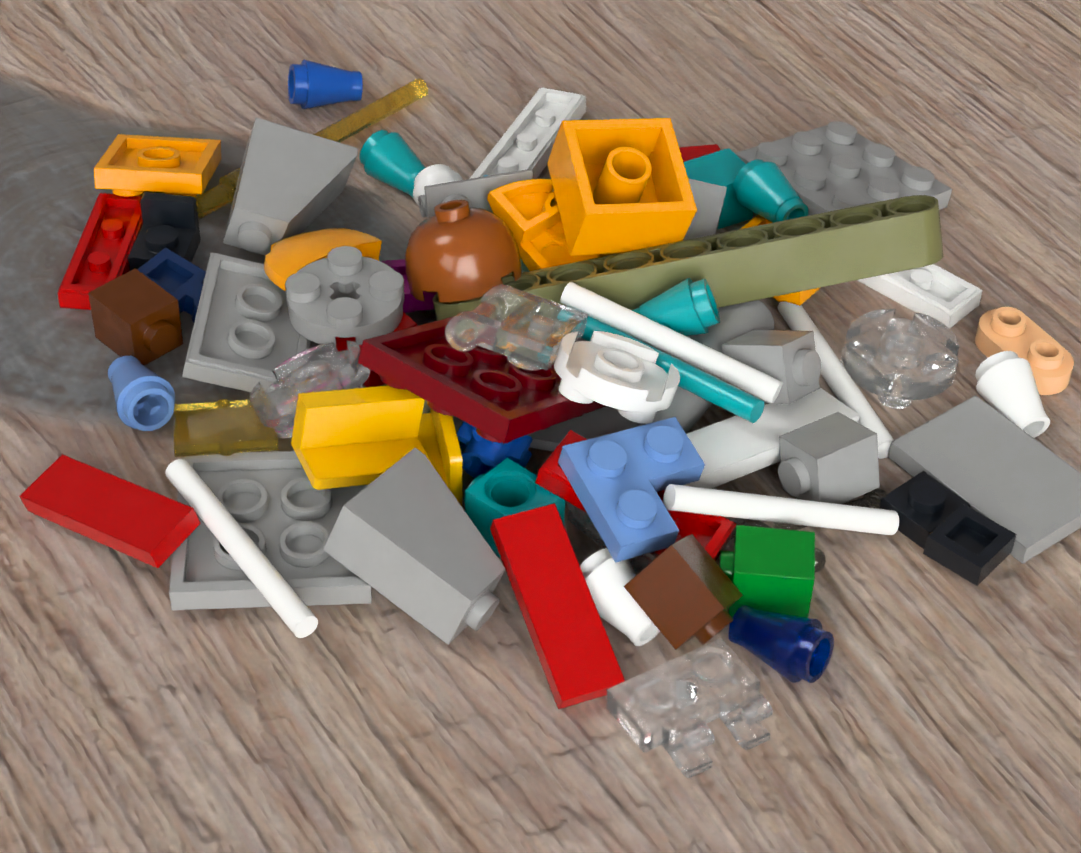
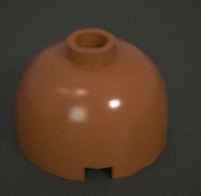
(460, 253)

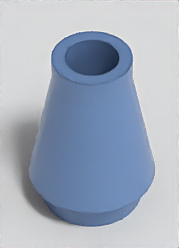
(140, 395)

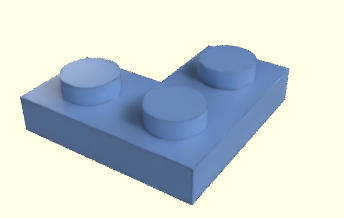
(620, 482)

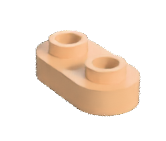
(1014, 331)

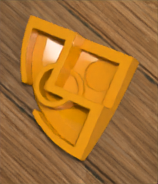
(535, 221)
(302, 249)

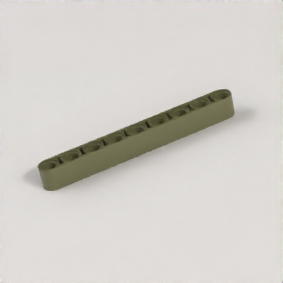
(756, 259)

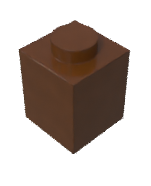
(136, 317)
(685, 593)

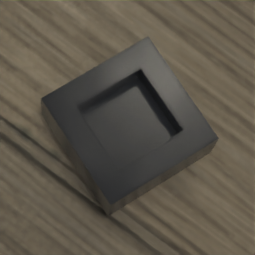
(921, 506)
(969, 544)

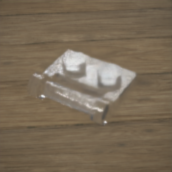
(517, 326)

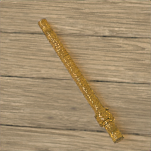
(338, 131)

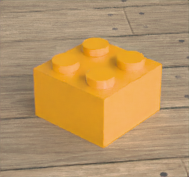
(620, 185)

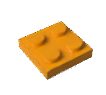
(157, 165)

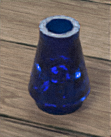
(786, 643)

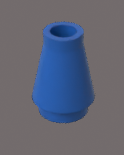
(322, 85)

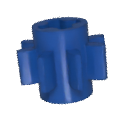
(483, 455)

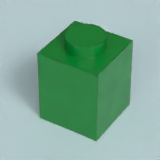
(771, 569)

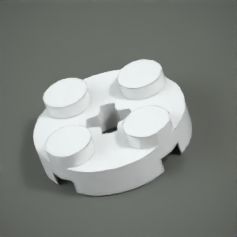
(615, 374)

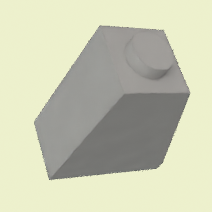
(284, 184)
(419, 548)

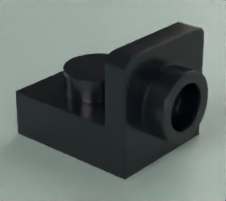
(168, 223)

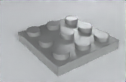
(844, 170)
(282, 517)

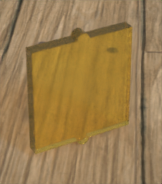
(220, 429)

